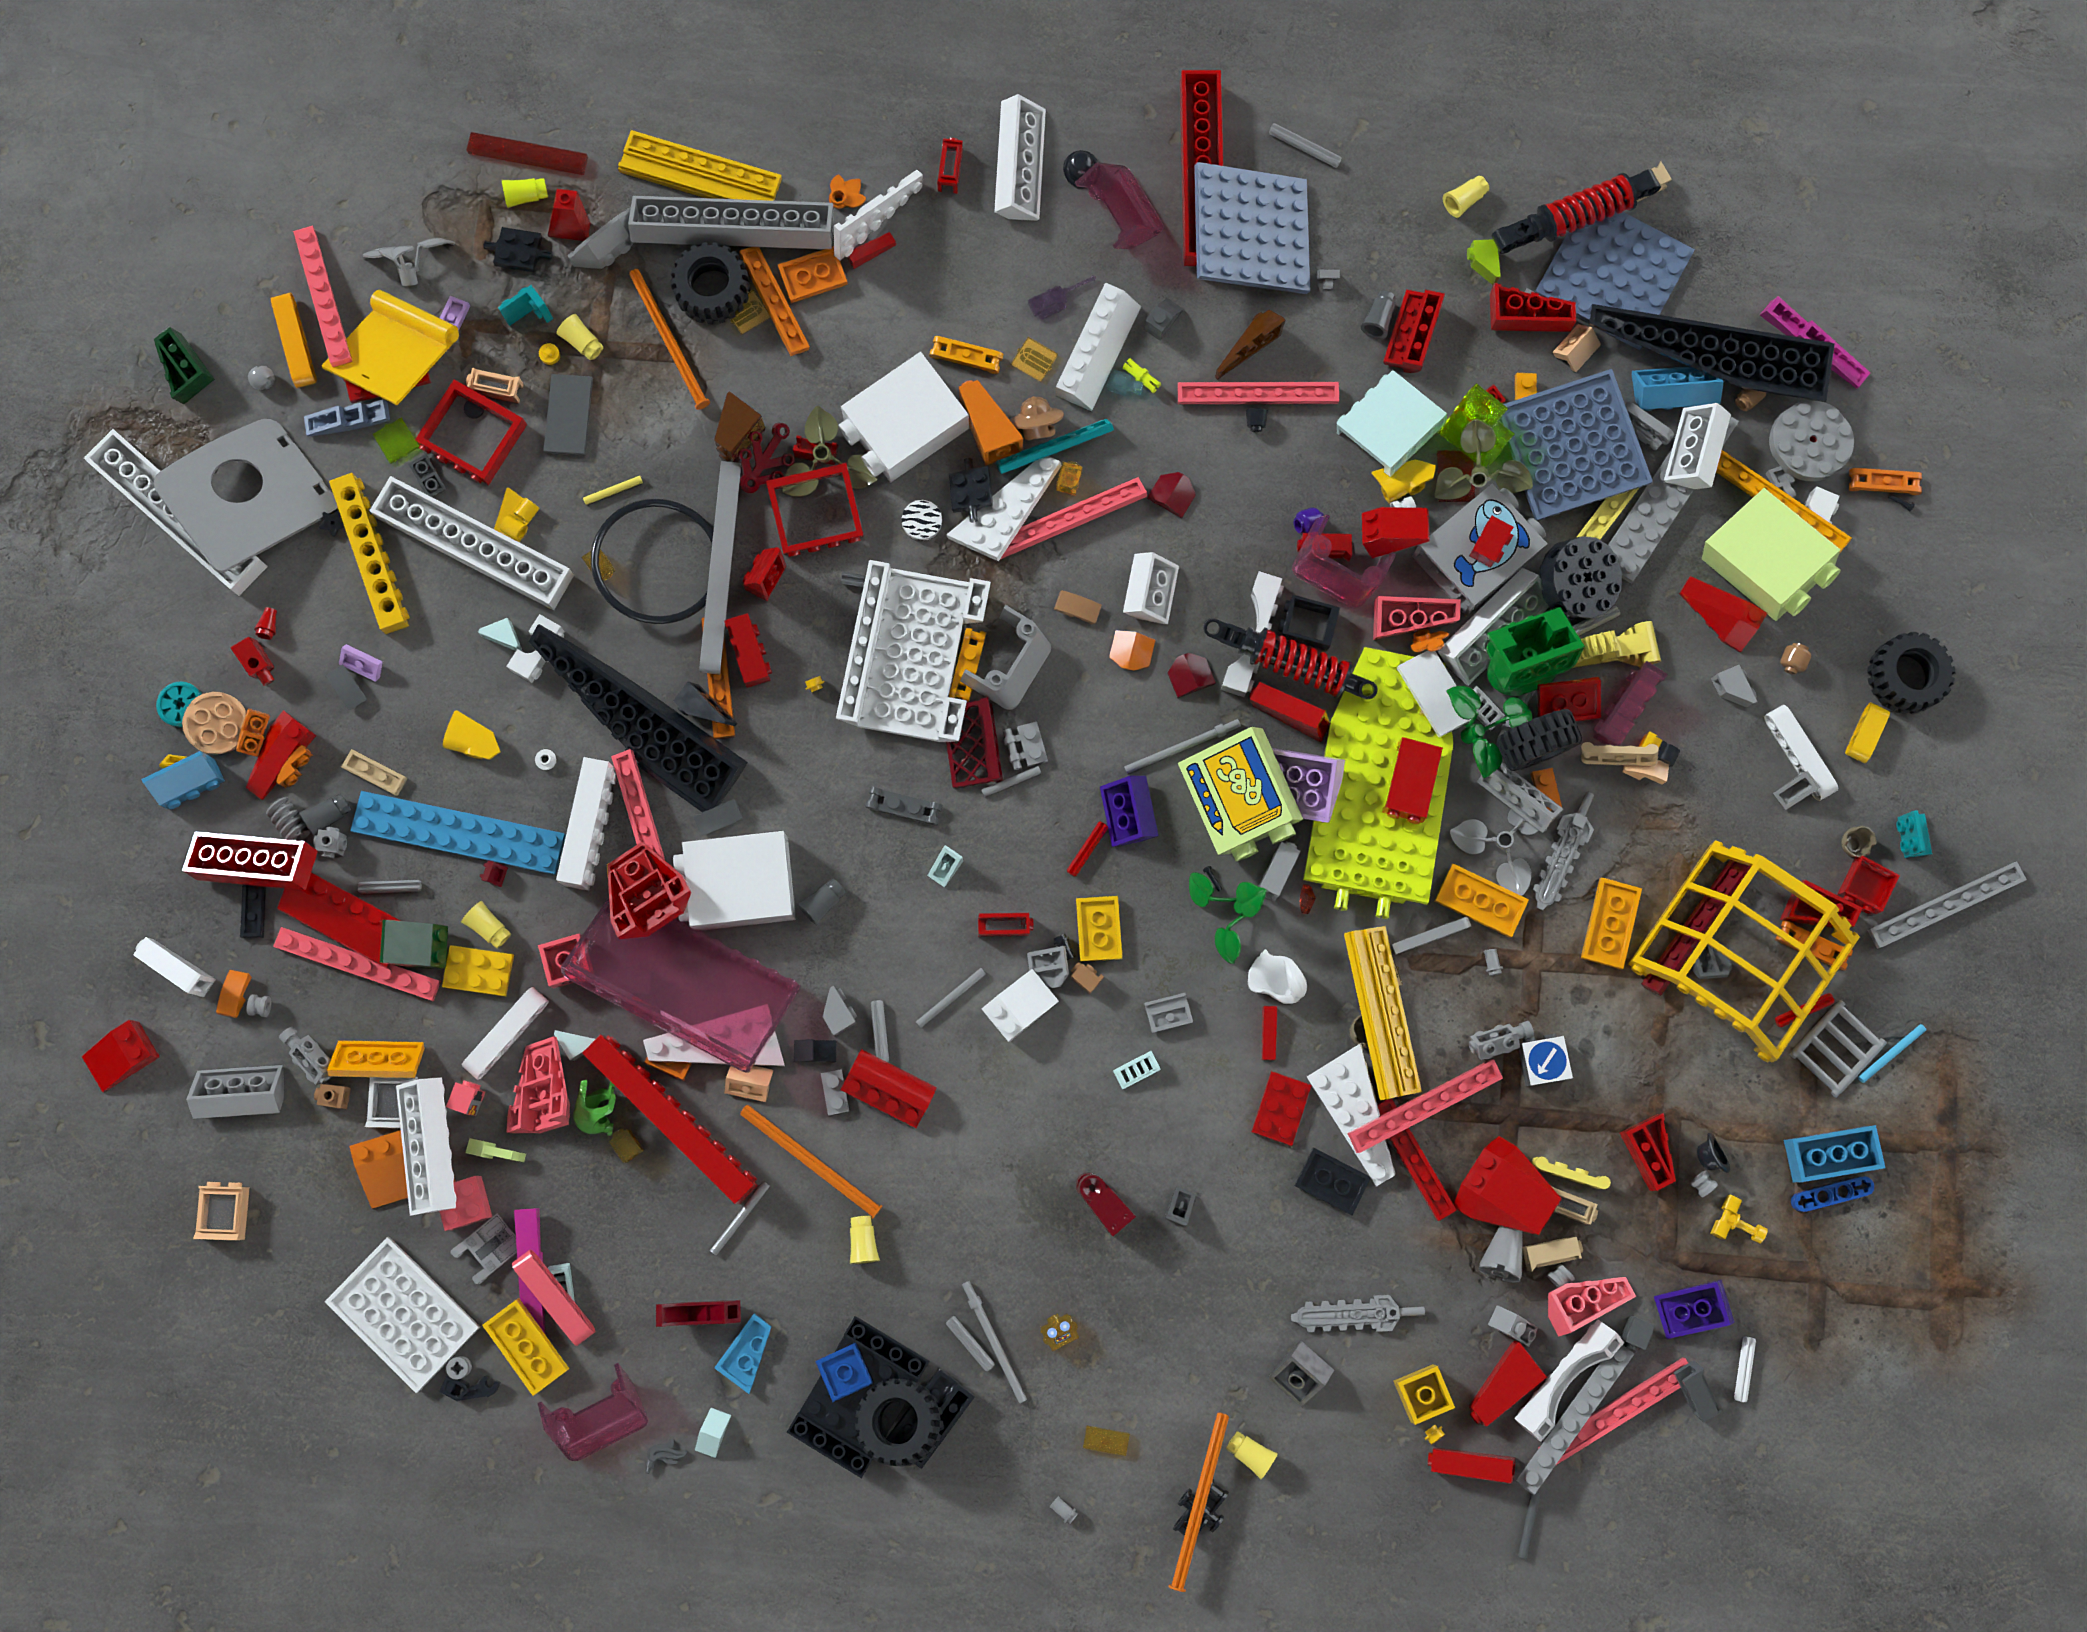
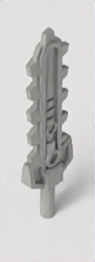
(1573, 831)
(1379, 1312)

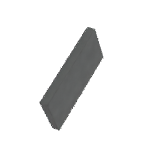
(568, 414)

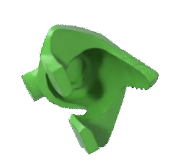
(586, 1113)

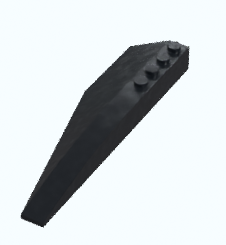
(1730, 353)
(660, 737)

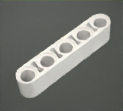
(1800, 750)
(505, 1033)

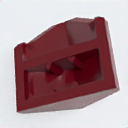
(1173, 493)
(1190, 674)

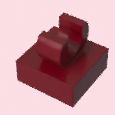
(494, 873)

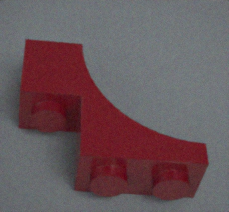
(698, 1313)

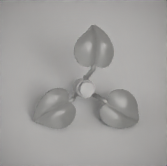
(406, 270)
(1471, 838)

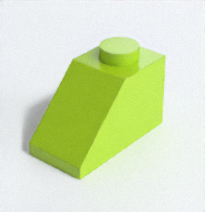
(1485, 259)

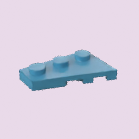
(745, 1353)

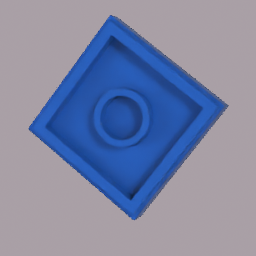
(844, 1372)

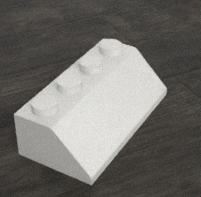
(1697, 446)

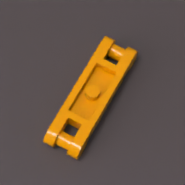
(966, 354)
(968, 659)

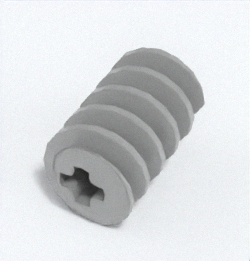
(286, 821)

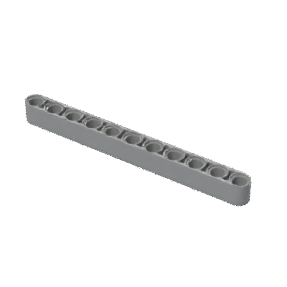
(720, 568)

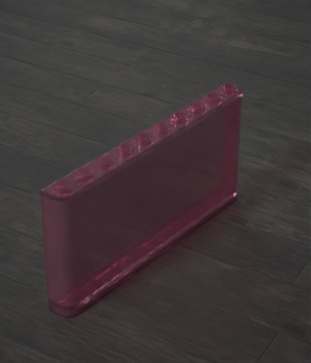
(685, 986)

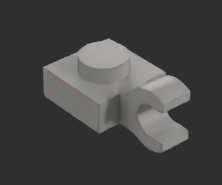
(1781, 480)

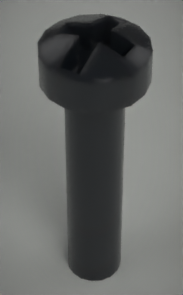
(1910, 506)
(1208, 870)

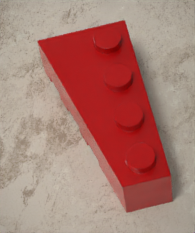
(1529, 312)

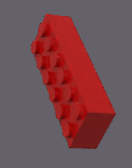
(250, 860)

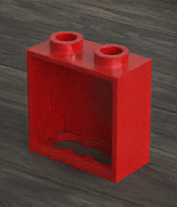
(1868, 886)

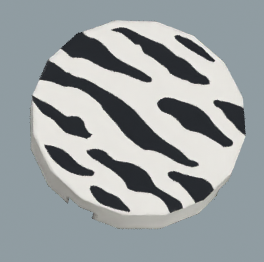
(921, 520)

